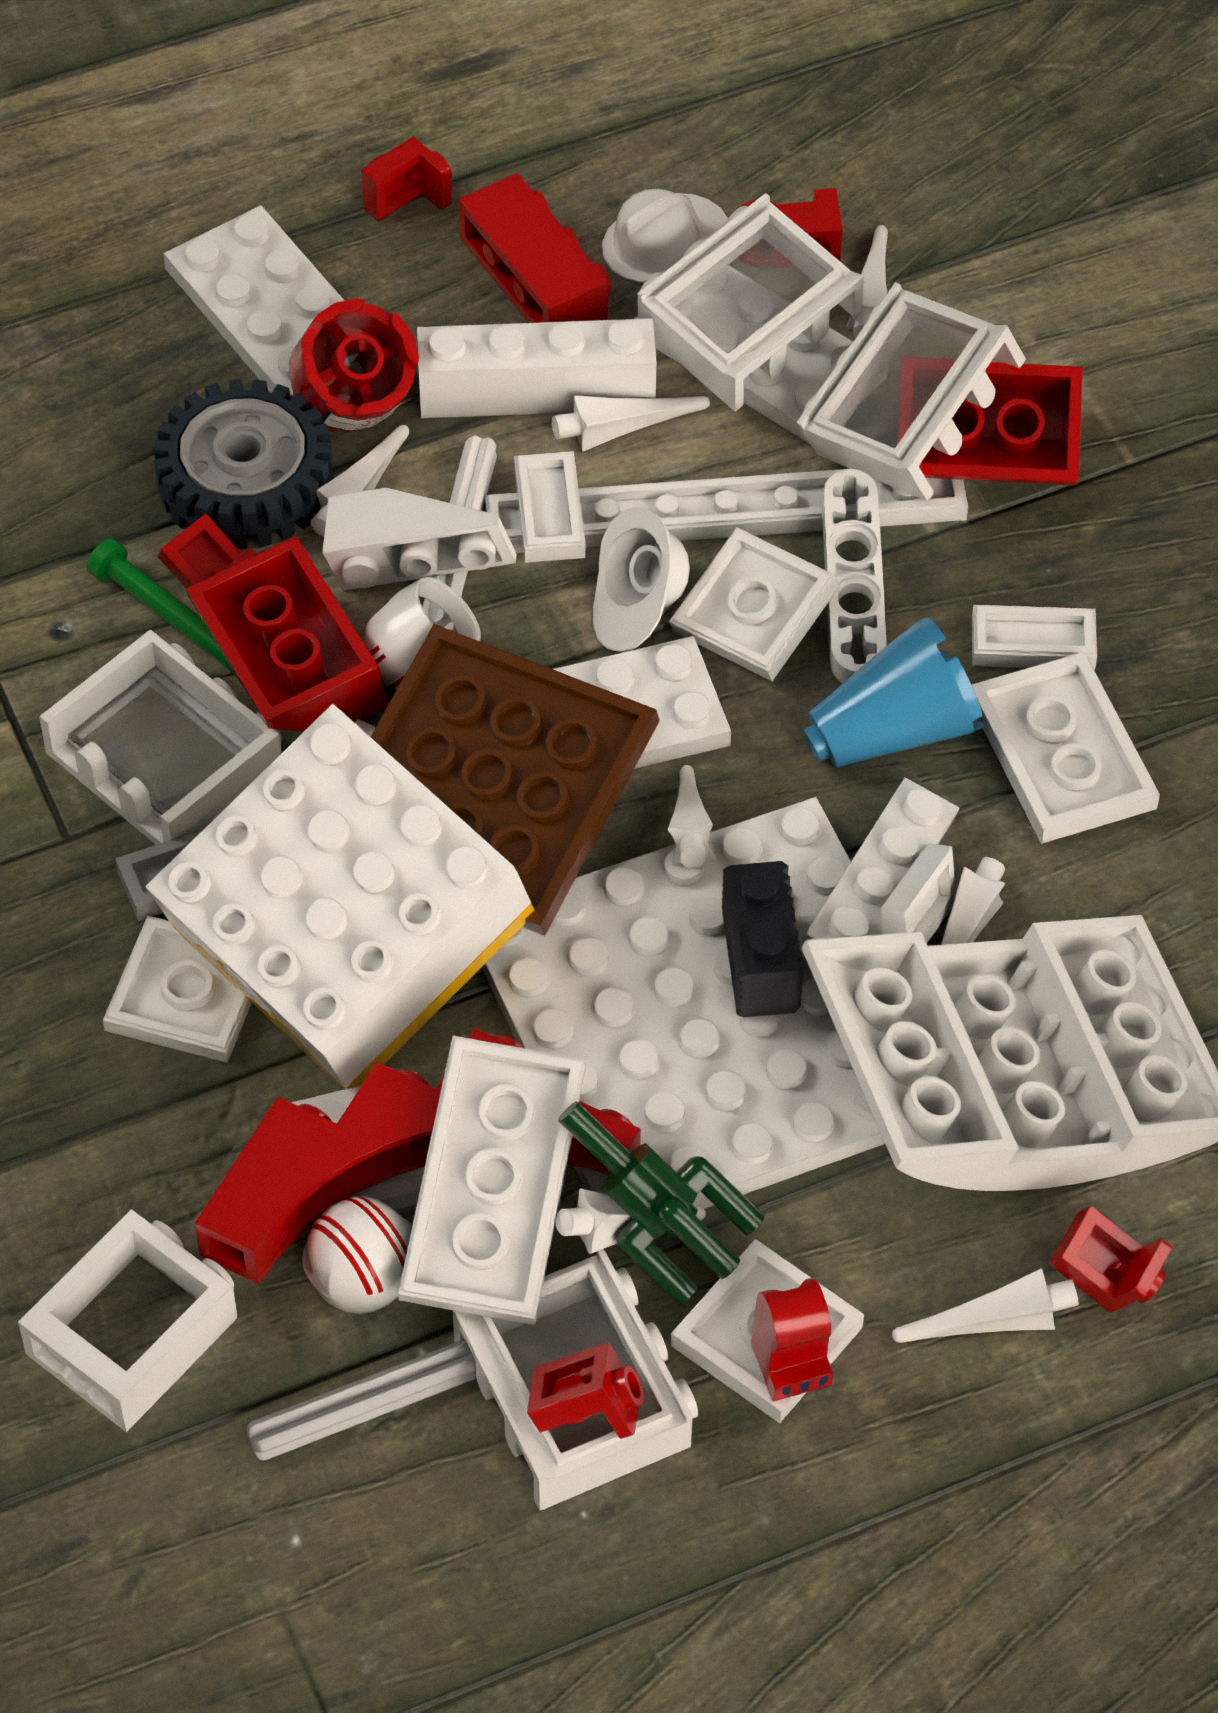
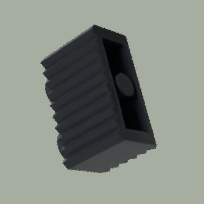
(762, 939)

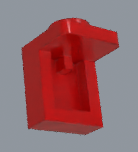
(403, 175)
(200, 552)
(1109, 1261)

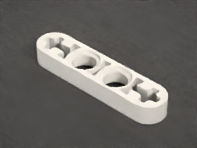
(857, 576)

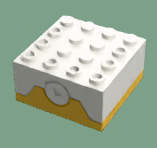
(342, 898)

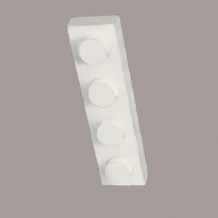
(886, 855)

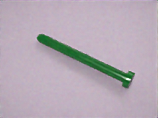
(110, 562)

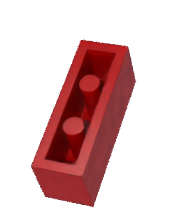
(532, 254)

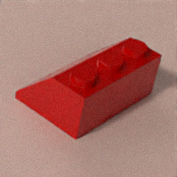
(1023, 434)
(289, 639)

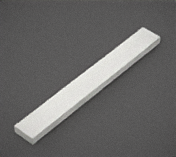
(750, 503)

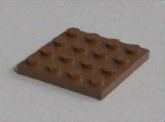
(516, 755)

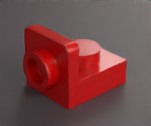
(585, 1385)

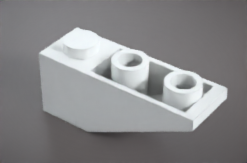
(405, 537)

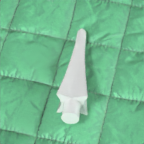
(874, 280)
(604, 419)
(360, 476)
(690, 824)
(975, 902)
(597, 1220)
(1015, 1307)

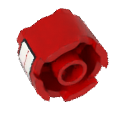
(365, 336)

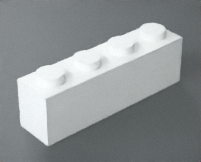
(533, 366)

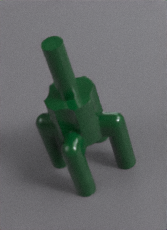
(663, 1204)

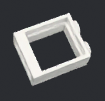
(91, 1374)

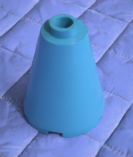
(896, 702)

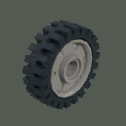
(244, 461)

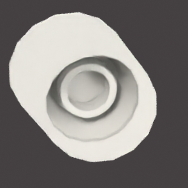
(656, 232)
(638, 578)

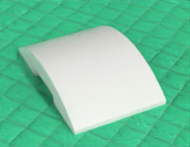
(1021, 1053)

